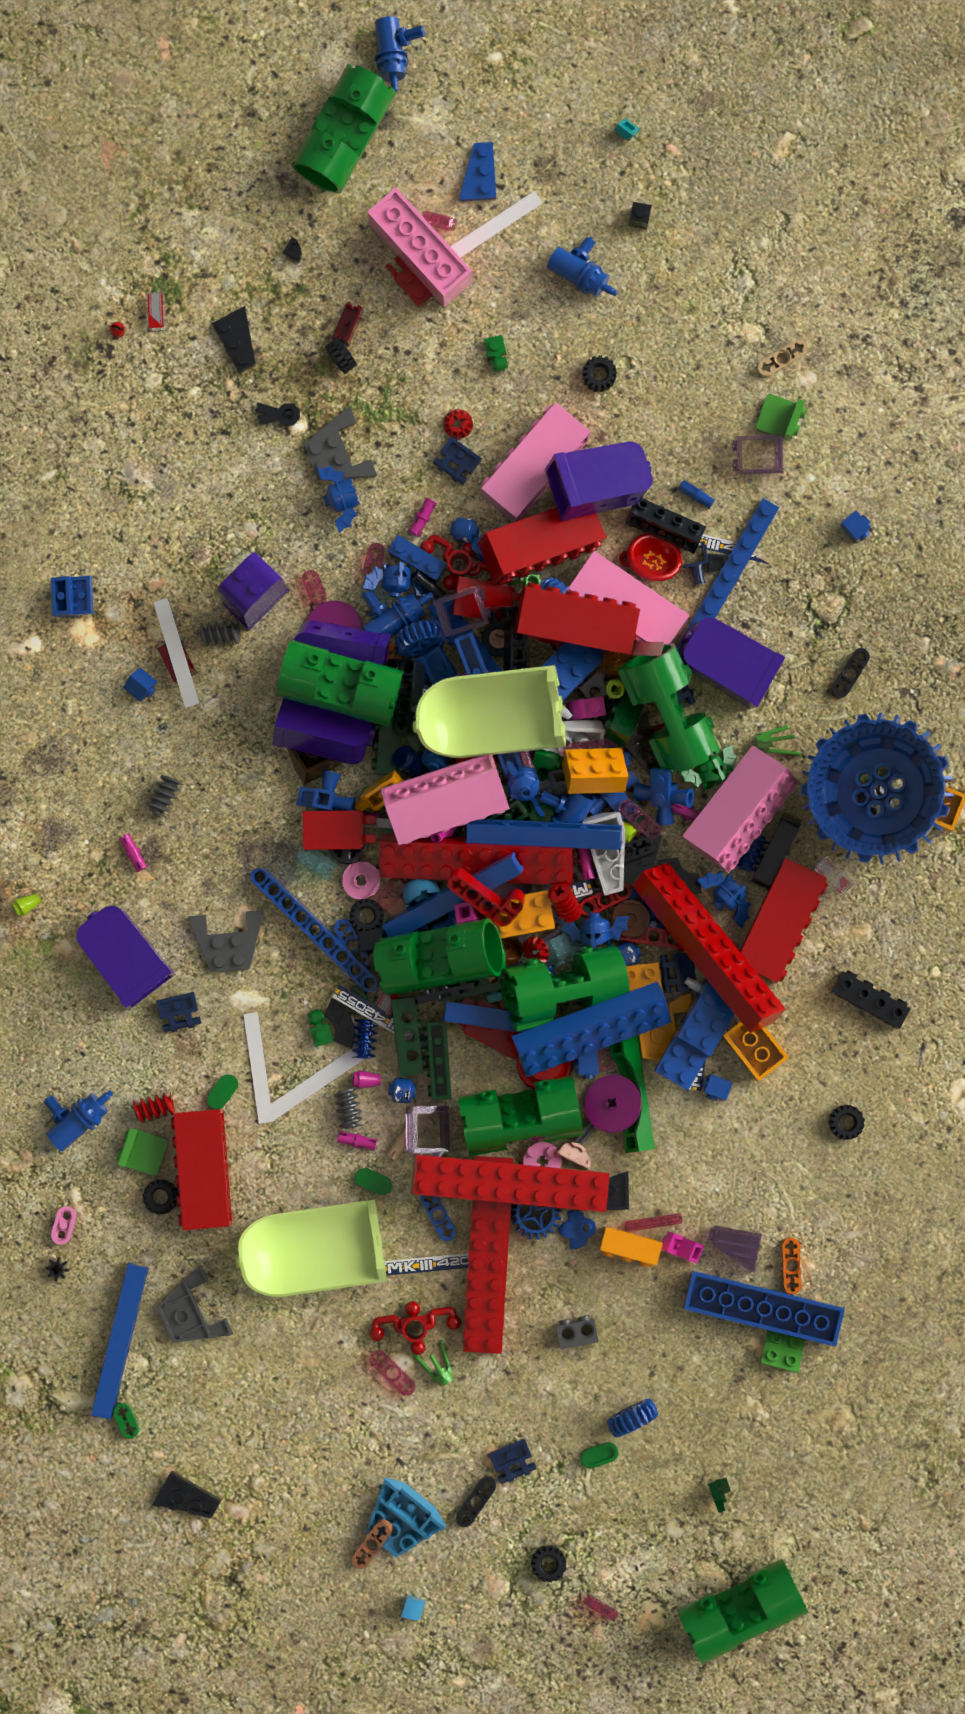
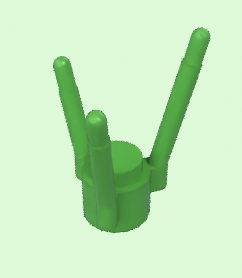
(532, 578)
(765, 741)
(443, 1375)

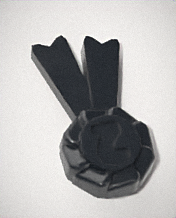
(287, 414)

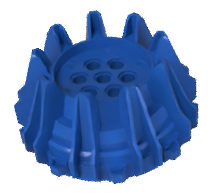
(864, 750)

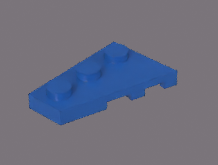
(480, 174)

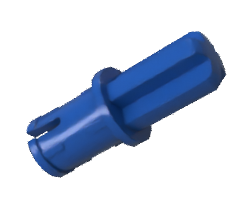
(696, 494)

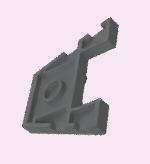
(328, 450)
(228, 950)
(183, 1316)

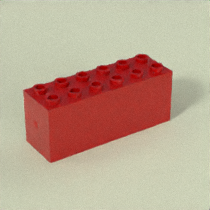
(537, 543)
(577, 618)
(782, 920)
(202, 1169)

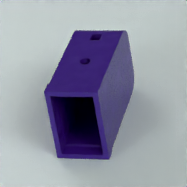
(598, 479)
(252, 590)
(345, 641)
(729, 661)
(322, 732)
(123, 955)

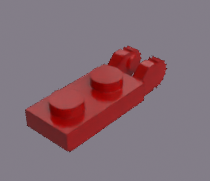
(410, 283)

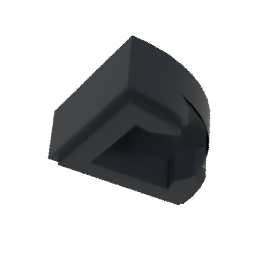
(293, 250)
(716, 562)

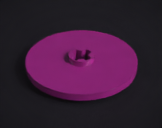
(337, 613)
(627, 1100)

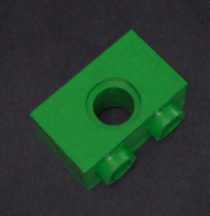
(547, 760)

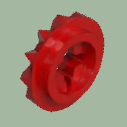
(466, 425)
(536, 943)

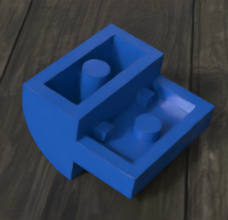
(72, 596)
(436, 666)

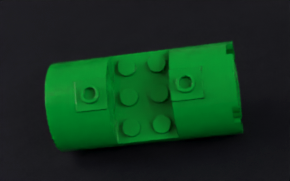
(343, 129)
(339, 683)
(683, 739)
(439, 957)
(532, 991)
(546, 1111)
(742, 1612)

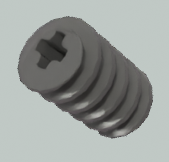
(220, 633)
(163, 795)
(348, 1108)

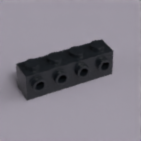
(666, 525)
(870, 1000)

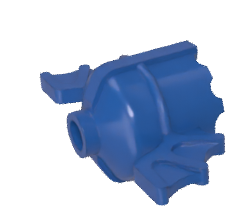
(340, 496)
(394, 579)
(523, 784)
(727, 895)
(595, 930)

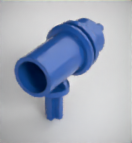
(391, 58)
(574, 268)
(399, 615)
(569, 809)
(72, 1124)

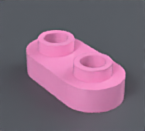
(63, 1224)

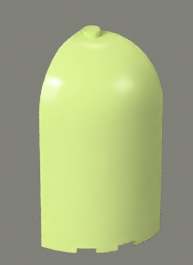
(492, 713)
(313, 1250)

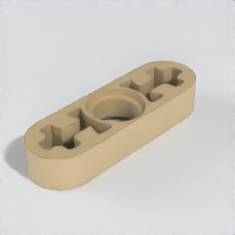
(767, 361)

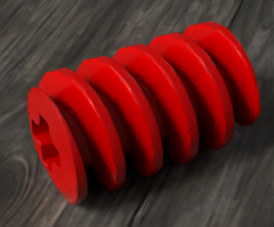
(565, 902)
(154, 1107)

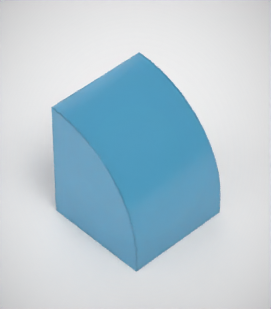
(413, 1608)

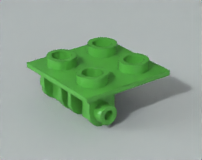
(782, 1351)

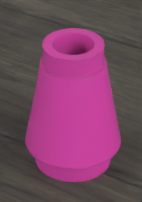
(365, 1079)

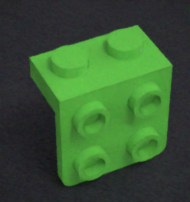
(780, 416)
(142, 1151)

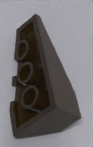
(310, 766)

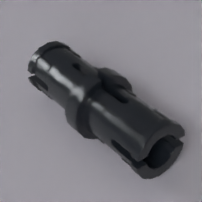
(427, 584)

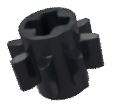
(61, 1265)

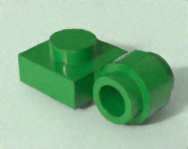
(496, 349)
(321, 1033)

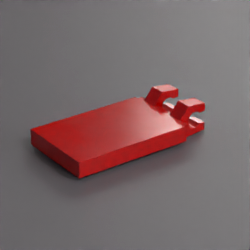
(495, 596)
(336, 830)
(494, 1038)

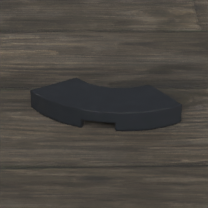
(689, 879)
(342, 1023)

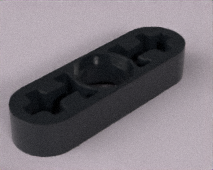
(862, 664)
(463, 1510)

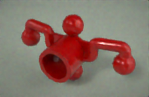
(451, 555)
(400, 1325)

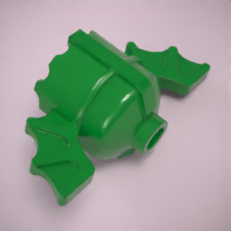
(711, 771)

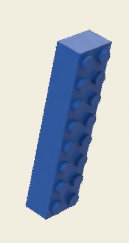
(591, 1029)
(763, 1308)

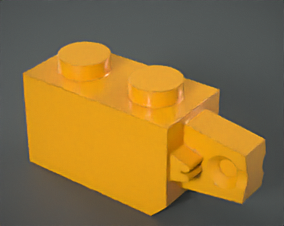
(372, 796)

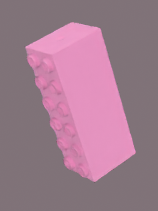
(420, 247)
(522, 476)
(658, 617)
(444, 799)
(740, 809)

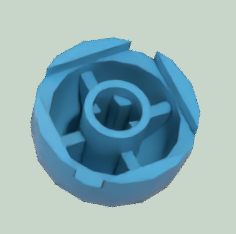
(418, 890)

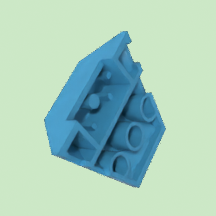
(409, 1514)

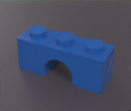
(417, 558)

